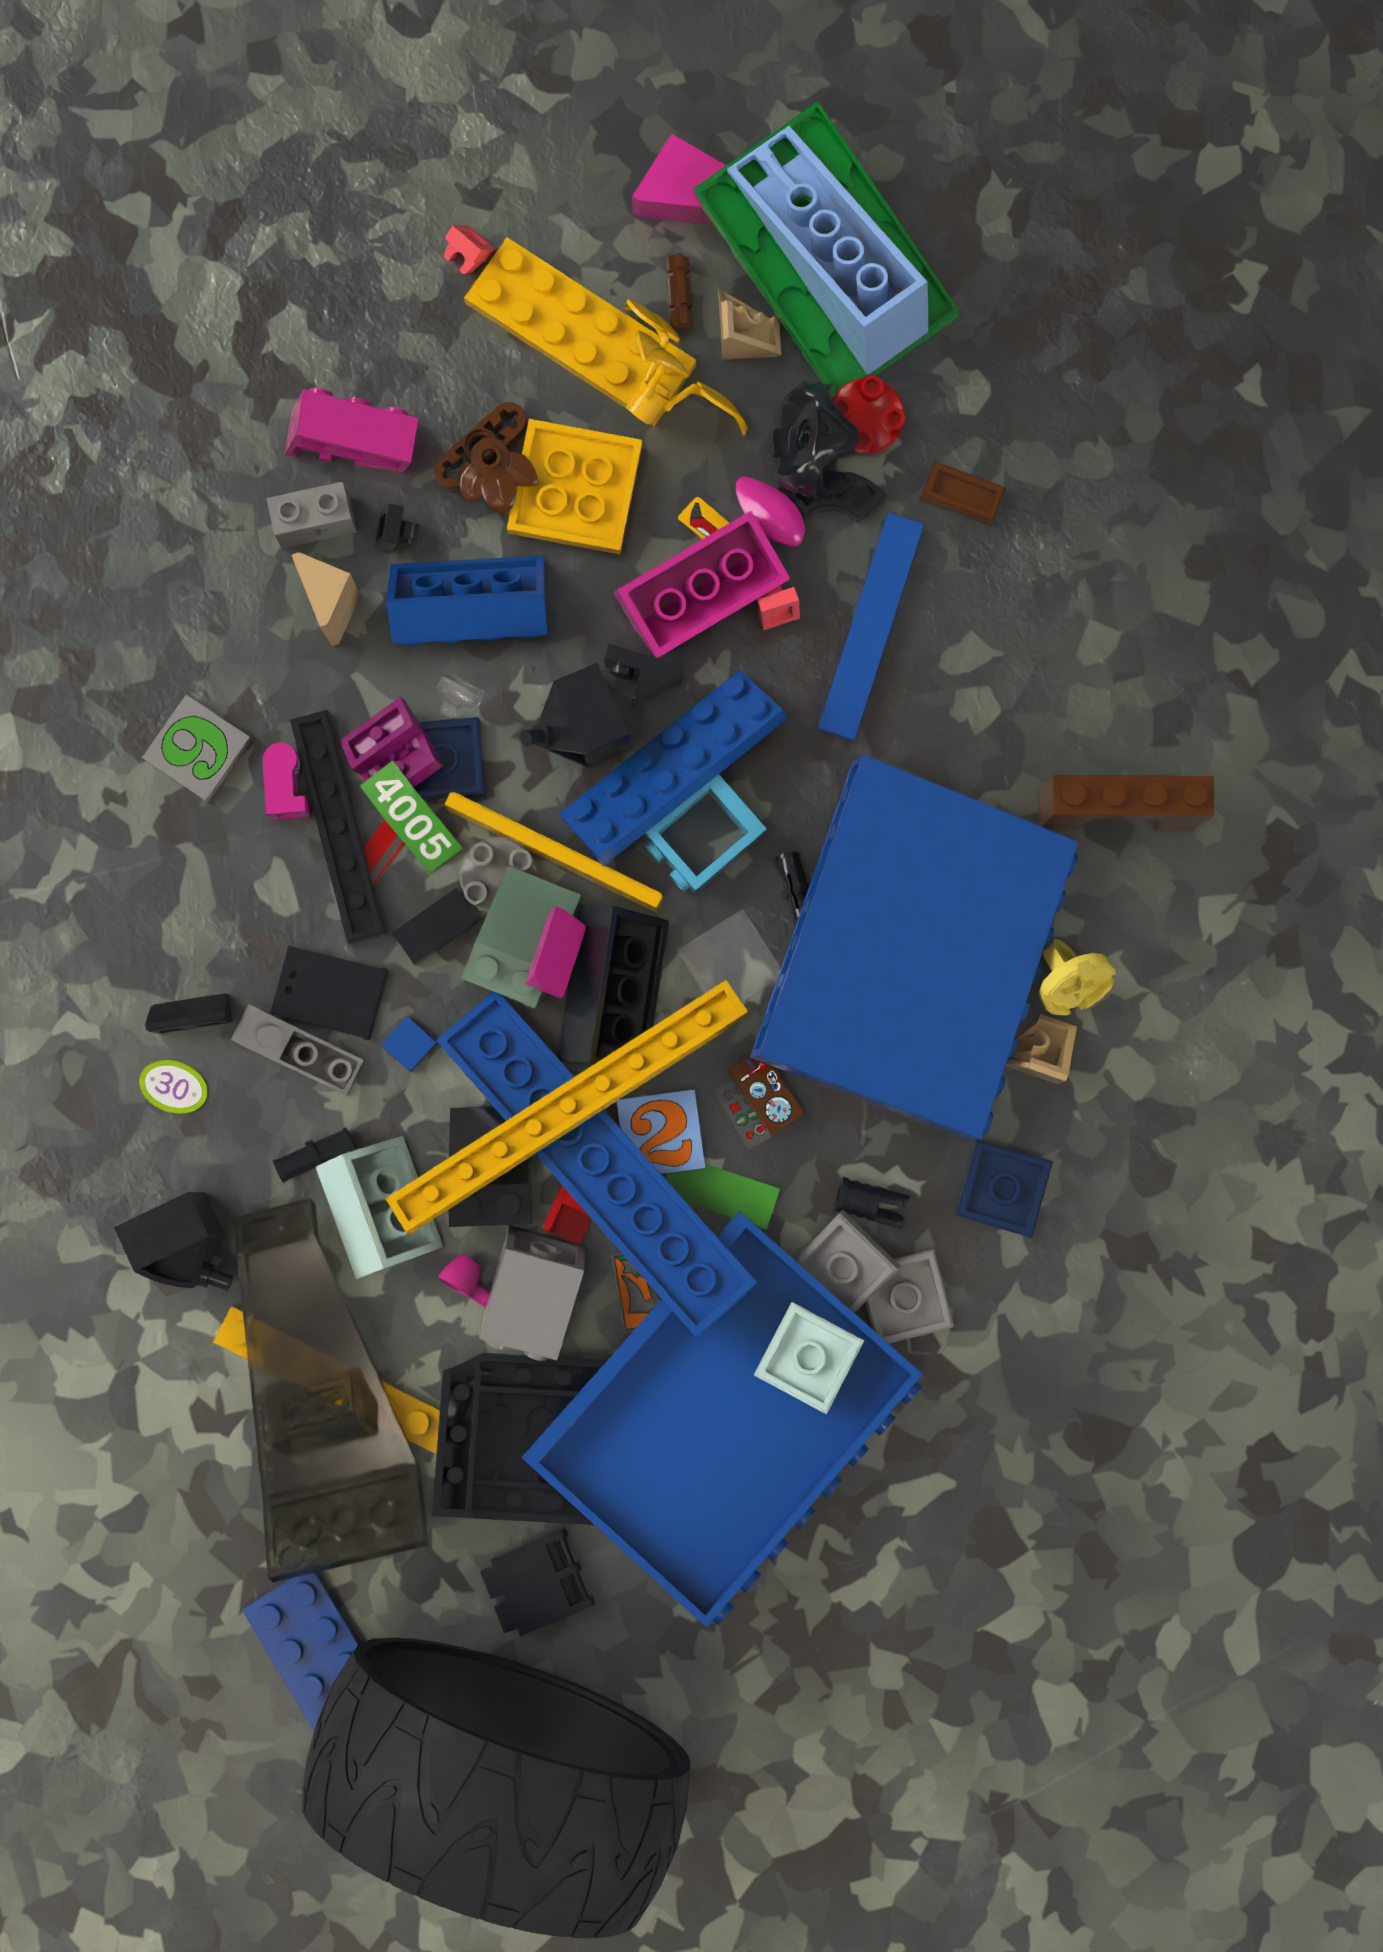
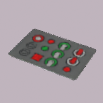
(742, 1115)

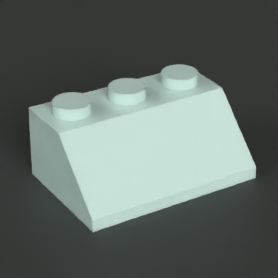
(357, 1196)

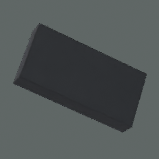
(435, 926)

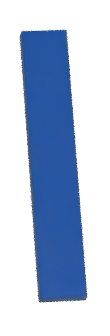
(870, 627)

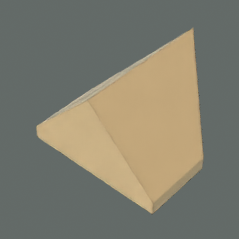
(746, 331)
(1044, 1049)

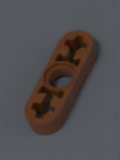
(493, 419)

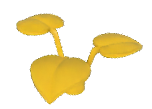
(653, 394)

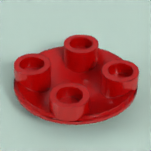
(874, 412)

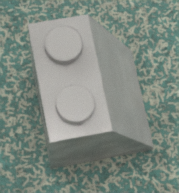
(533, 1294)

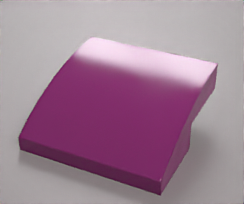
(388, 737)

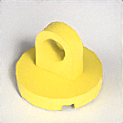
(1074, 979)

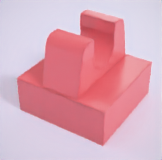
(471, 244)
(778, 607)

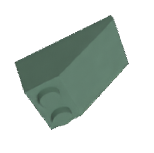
(512, 934)

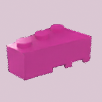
(351, 431)

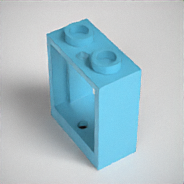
(737, 812)

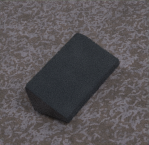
(189, 1014)

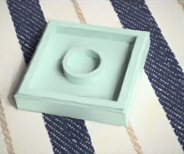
(808, 1358)

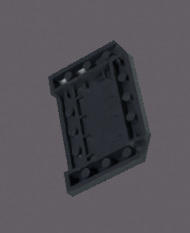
(487, 1422)

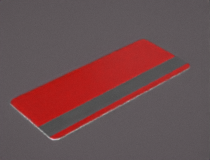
(382, 849)

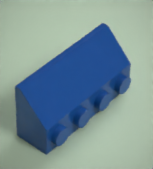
(467, 600)

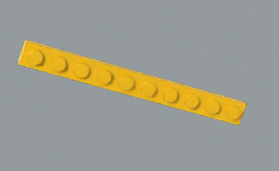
(567, 1107)

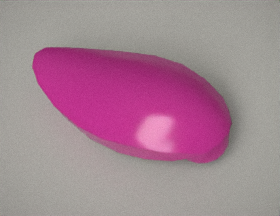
(773, 511)

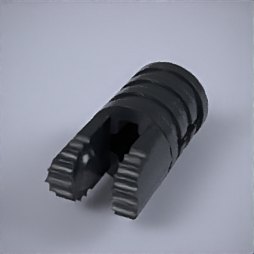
(864, 1201)

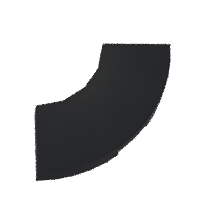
(845, 494)

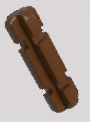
(679, 292)

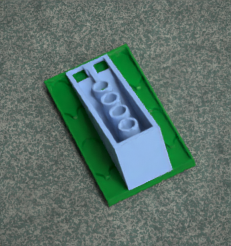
(826, 250)

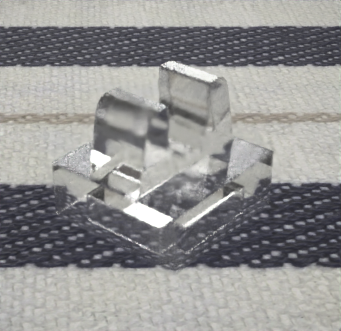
(458, 695)

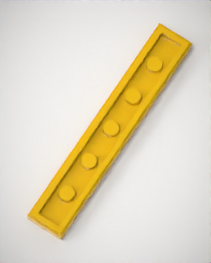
(554, 852)

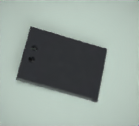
(329, 992)

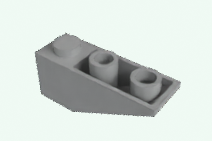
(296, 1049)

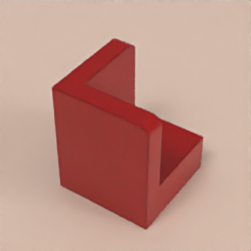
(567, 1218)

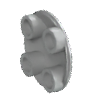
(485, 867)

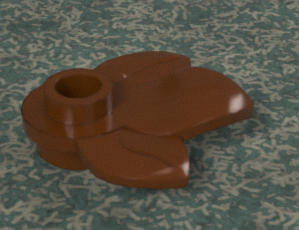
(498, 480)

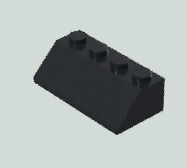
(612, 982)

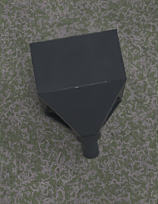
(580, 720)
(176, 1243)

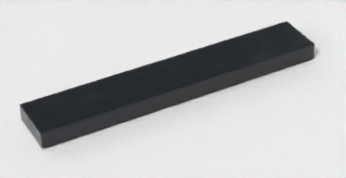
(338, 827)

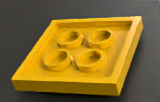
(581, 487)

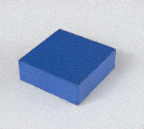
(409, 1044)

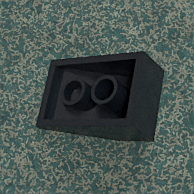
(504, 1199)

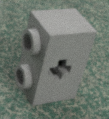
(311, 515)

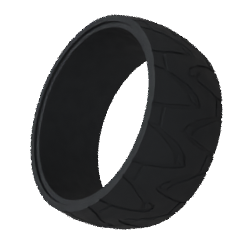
(495, 1788)

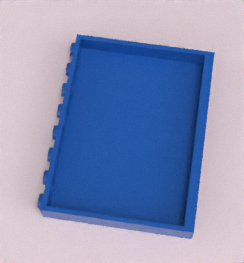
(916, 949)
(699, 1457)

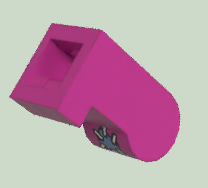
(280, 773)

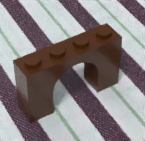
(1172, 801)

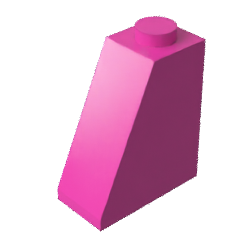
(671, 181)

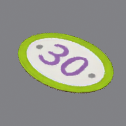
(173, 1086)

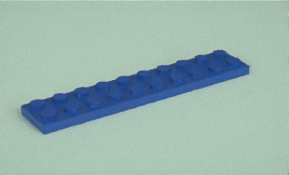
(603, 1170)

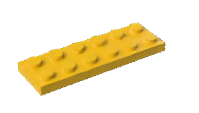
(568, 324)

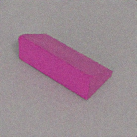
(556, 953)

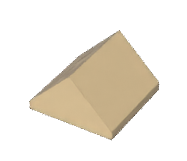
(330, 594)

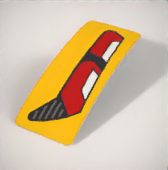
(702, 518)

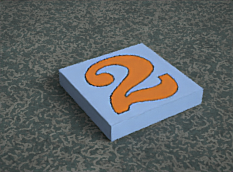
(664, 1129)

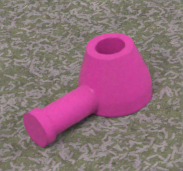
(463, 1277)

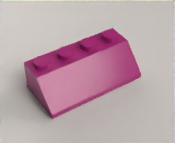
(702, 585)

